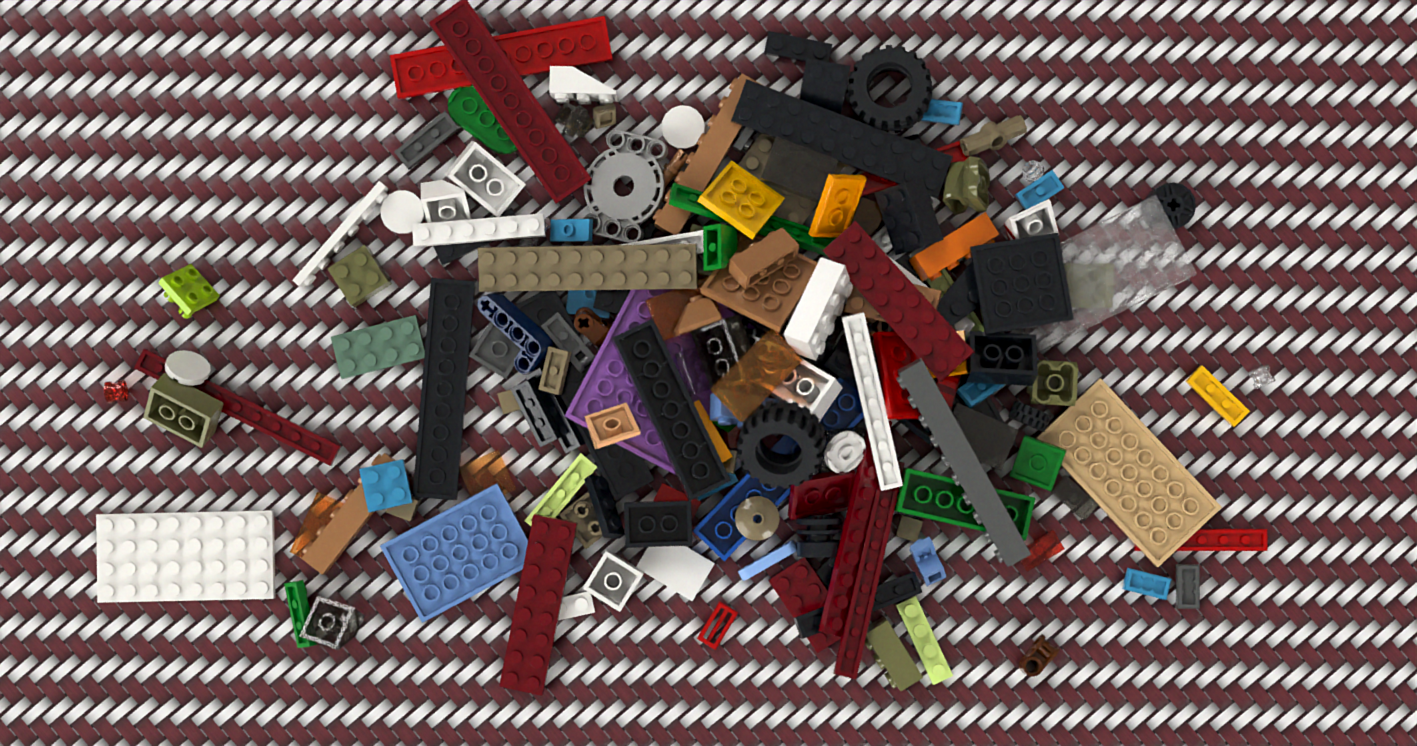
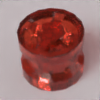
(116, 391)

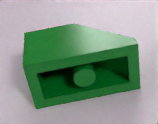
(718, 245)

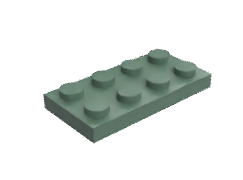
(378, 347)

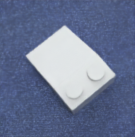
(485, 179)

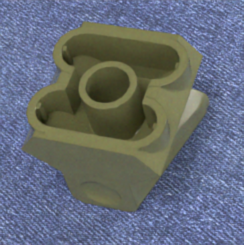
(967, 186)
(1055, 383)

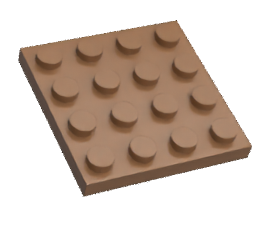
(768, 300)

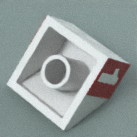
(1032, 222)

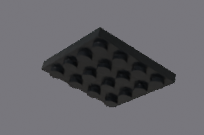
(1021, 283)

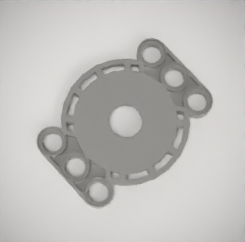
(646, 186)

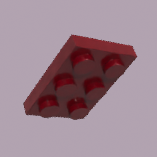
(821, 494)

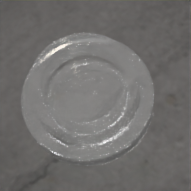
(1032, 170)

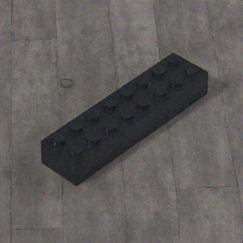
(670, 409)

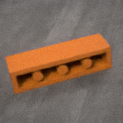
(953, 247)

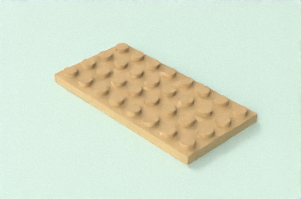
(1130, 473)

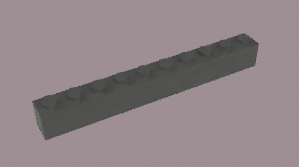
(964, 463)

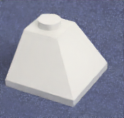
(444, 202)

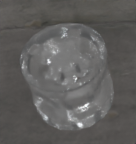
(1261, 376)

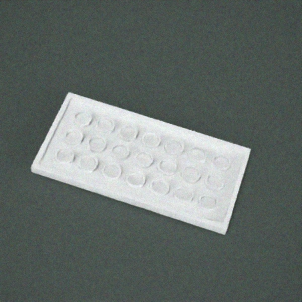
(185, 556)

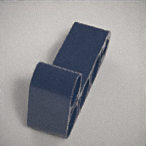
(512, 322)

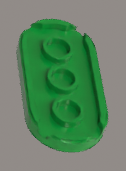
(475, 117)

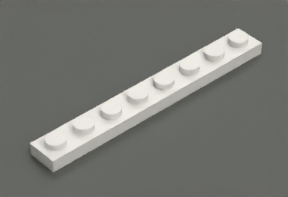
(872, 401)

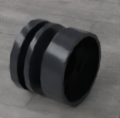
(1179, 197)
(819, 536)

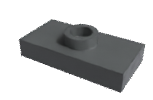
(1187, 586)

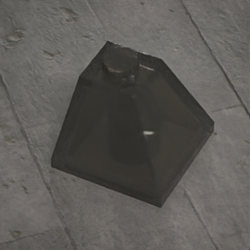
(331, 623)

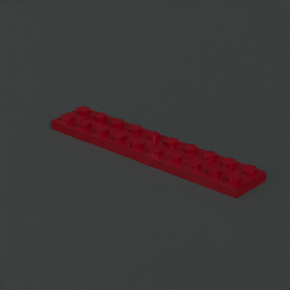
(510, 100)

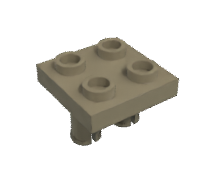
(583, 513)

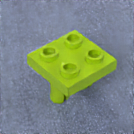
(188, 290)

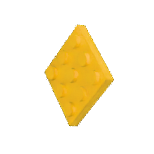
(741, 199)

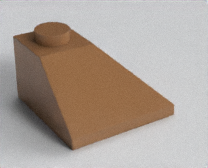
(696, 315)

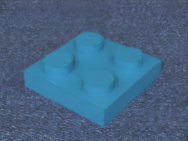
(386, 485)

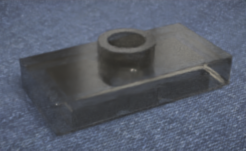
(1074, 498)

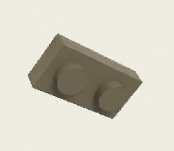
(554, 370)

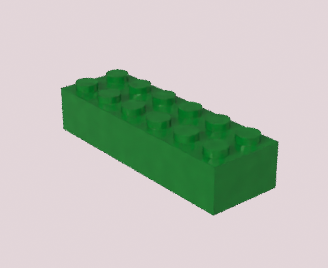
(941, 500)

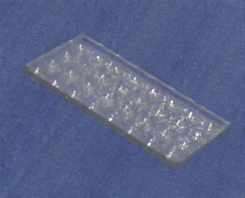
(1117, 268)

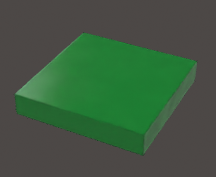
(1037, 462)

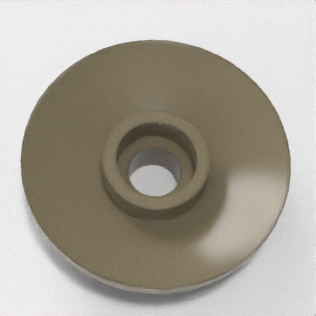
(752, 507)

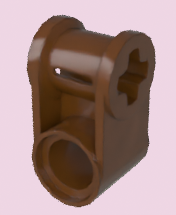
(594, 329)
(1039, 655)

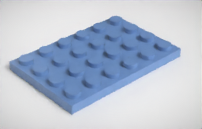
(458, 552)

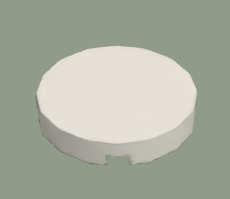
(682, 127)
(401, 211)
(187, 367)
(844, 451)

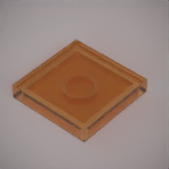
(487, 472)

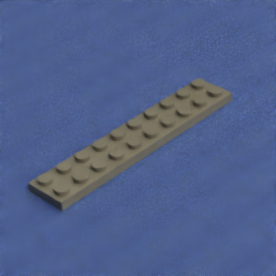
(588, 267)

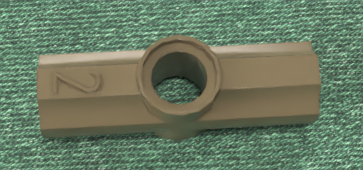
(993, 136)

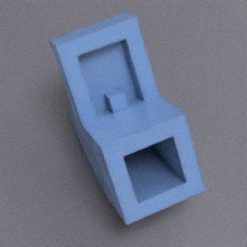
(927, 561)

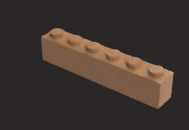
(342, 528)

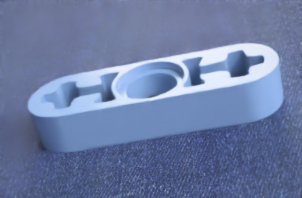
(767, 560)

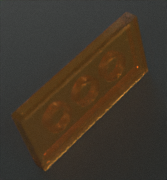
(756, 374)

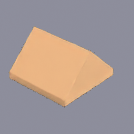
(611, 425)

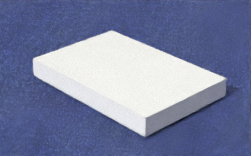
(676, 568)

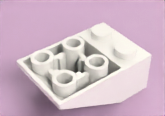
(573, 85)

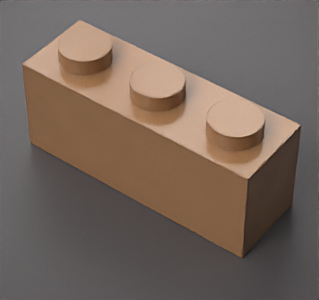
(763, 258)

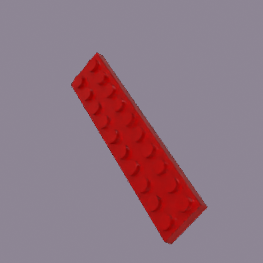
(527, 50)

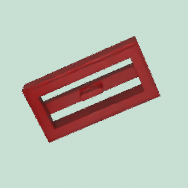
(726, 609)

